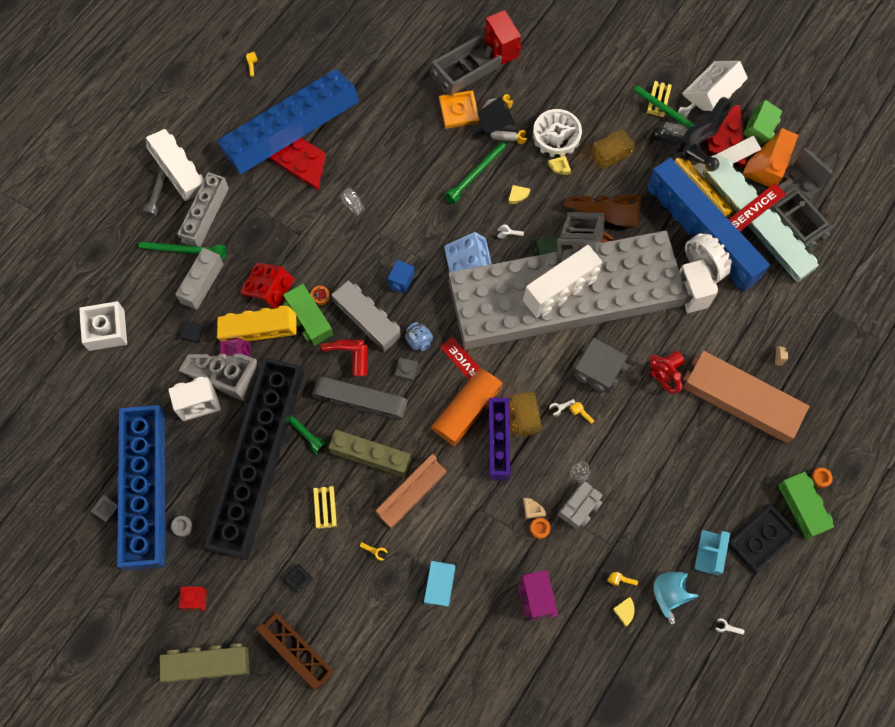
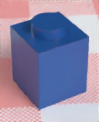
(401, 276)

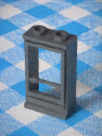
(475, 51)
(810, 211)
(583, 223)

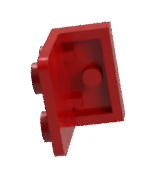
(268, 283)

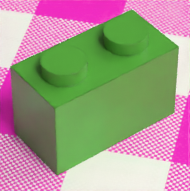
(763, 122)

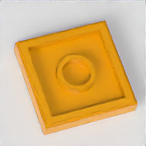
(459, 109)

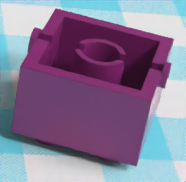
(537, 596)

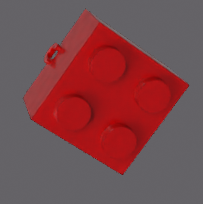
(502, 37)

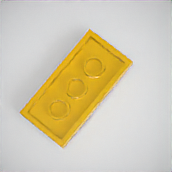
(705, 187)

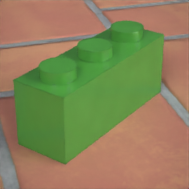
(308, 315)
(806, 505)

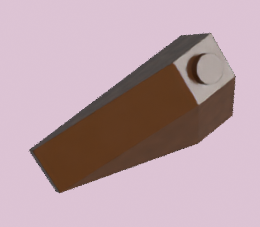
(620, 211)

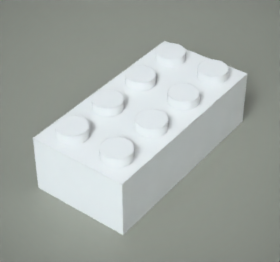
(562, 281)

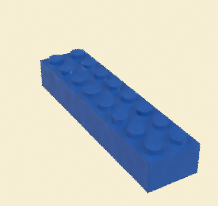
(288, 121)
(701, 216)
(141, 488)

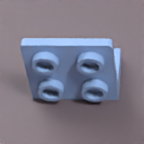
(467, 253)

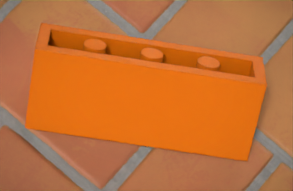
(467, 406)

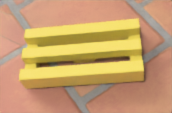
(662, 87)
(324, 490)

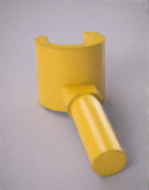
(251, 58)
(578, 408)
(373, 550)
(616, 577)

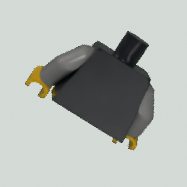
(498, 122)

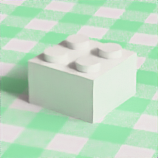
(698, 285)
(103, 326)
(194, 398)

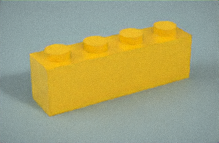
(257, 325)

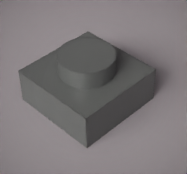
(406, 369)
(105, 509)

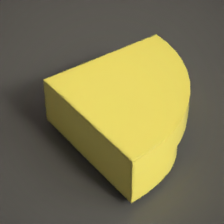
(560, 165)
(518, 194)
(625, 611)

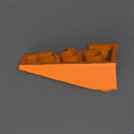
(772, 160)

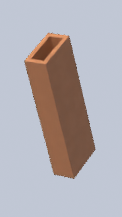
(745, 396)

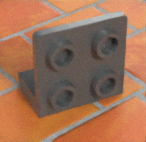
(808, 173)

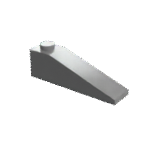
(228, 374)

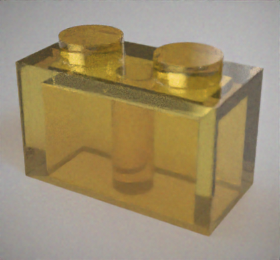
(612, 149)
(525, 414)

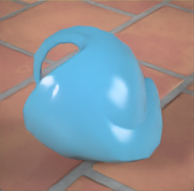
(671, 591)

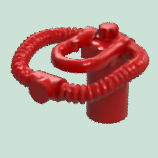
(358, 350)
(663, 366)

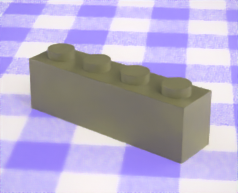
(370, 453)
(204, 664)

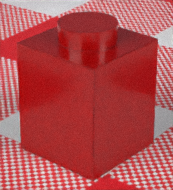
(193, 598)

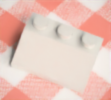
(715, 82)

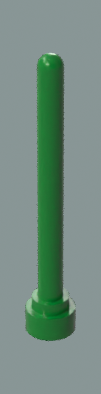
(663, 107)
(453, 194)
(218, 249)
(315, 443)

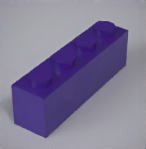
(499, 439)

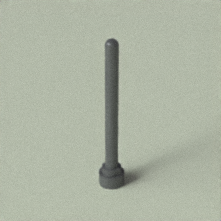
(150, 209)

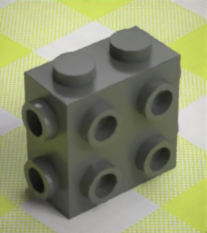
(600, 365)

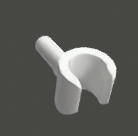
(685, 111)
(505, 230)
(561, 406)
(728, 628)

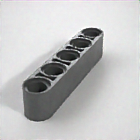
(359, 398)

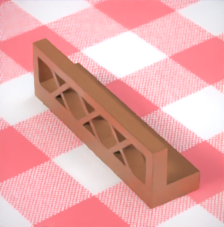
(411, 492)

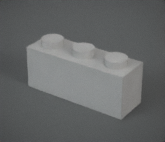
(199, 279)

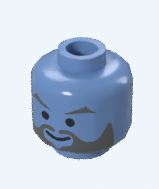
(418, 336)

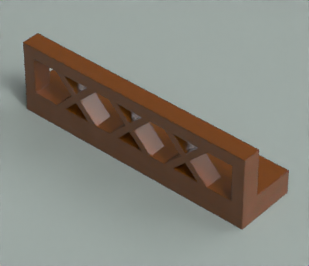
(290, 657)

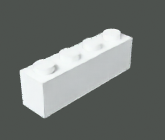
(174, 164)

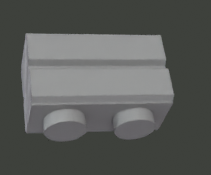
(580, 505)

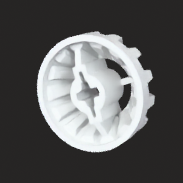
(554, 128)
(708, 248)

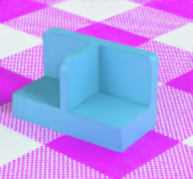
(712, 552)
(439, 584)

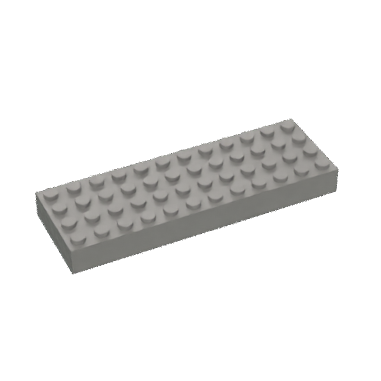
(634, 279)

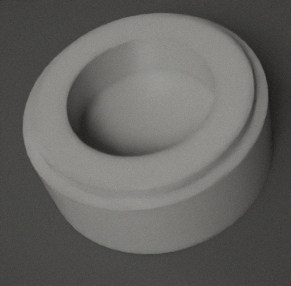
(181, 526)

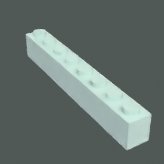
(767, 226)

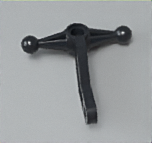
(696, 135)

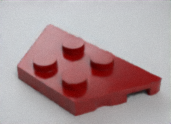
(728, 135)
(302, 161)

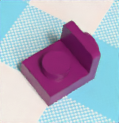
(235, 346)

